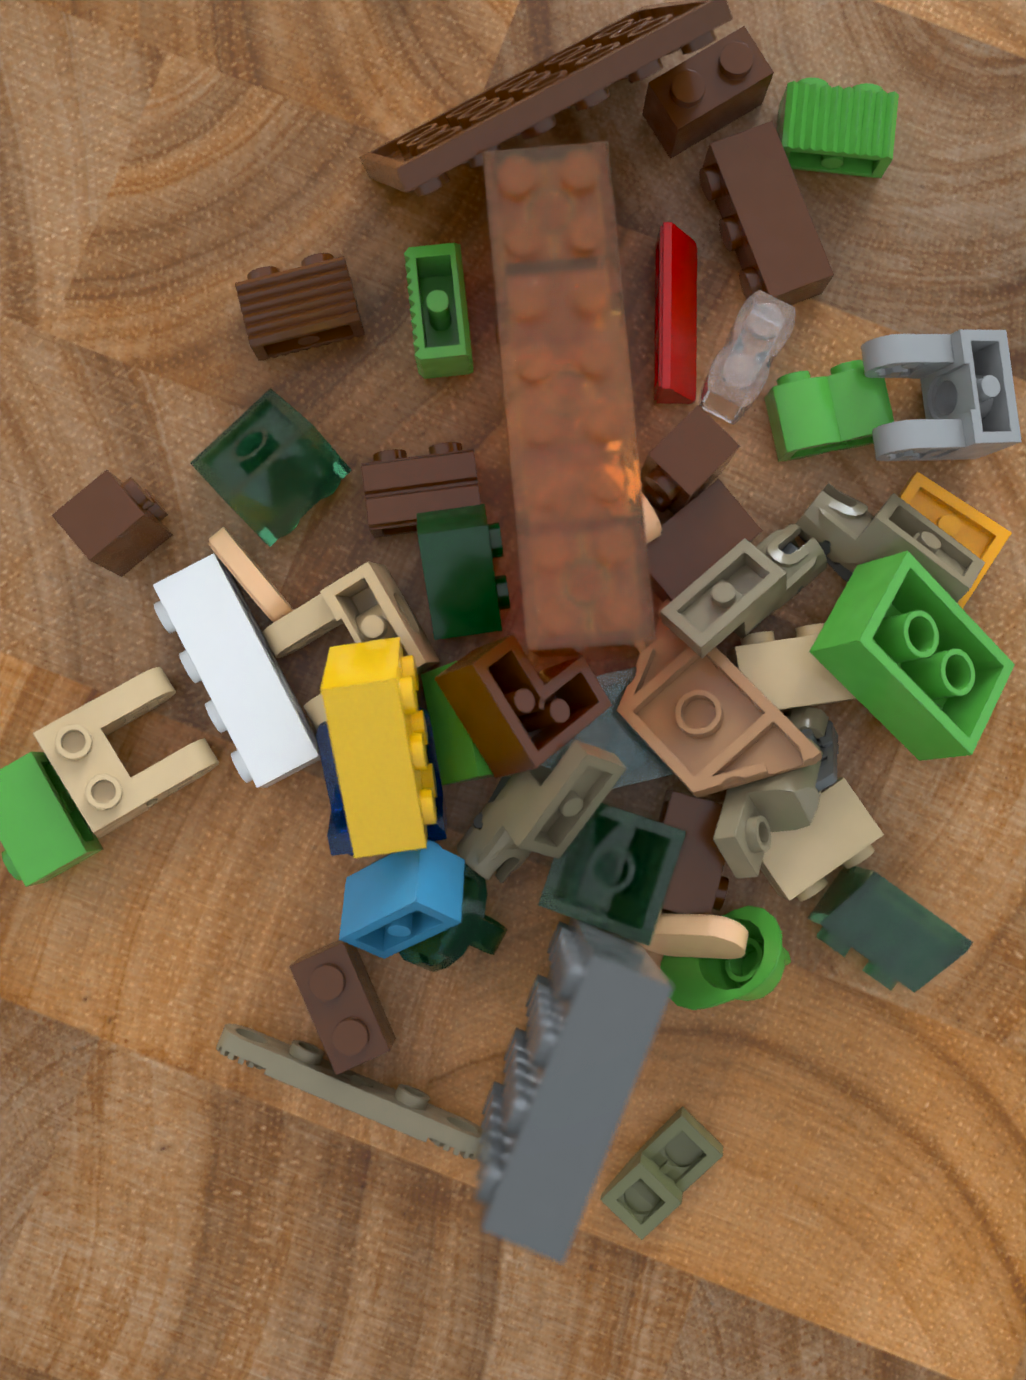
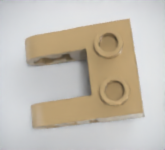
(370, 609)
(92, 768)

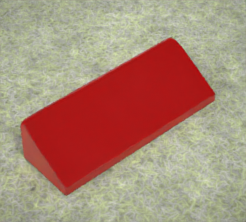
(675, 316)

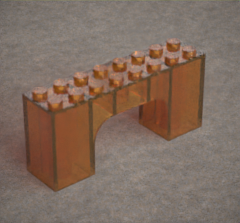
(568, 404)

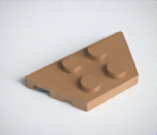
(708, 718)

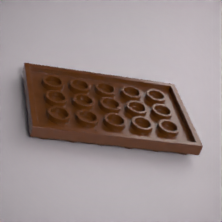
(531, 98)

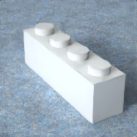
(238, 672)

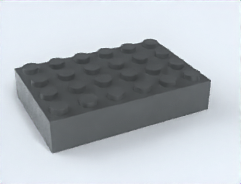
(566, 1086)

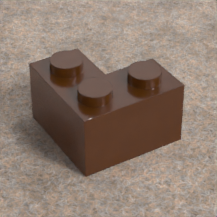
(514, 711)

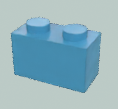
(402, 900)

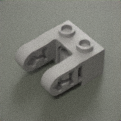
(964, 394)

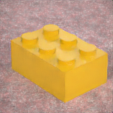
(379, 746)

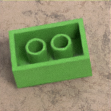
(913, 657)

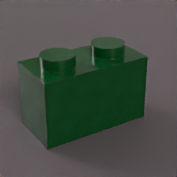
(460, 571)

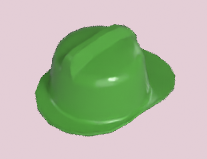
(713, 981)

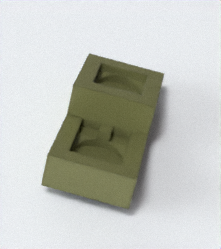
(660, 1173)

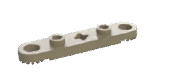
(305, 1069)

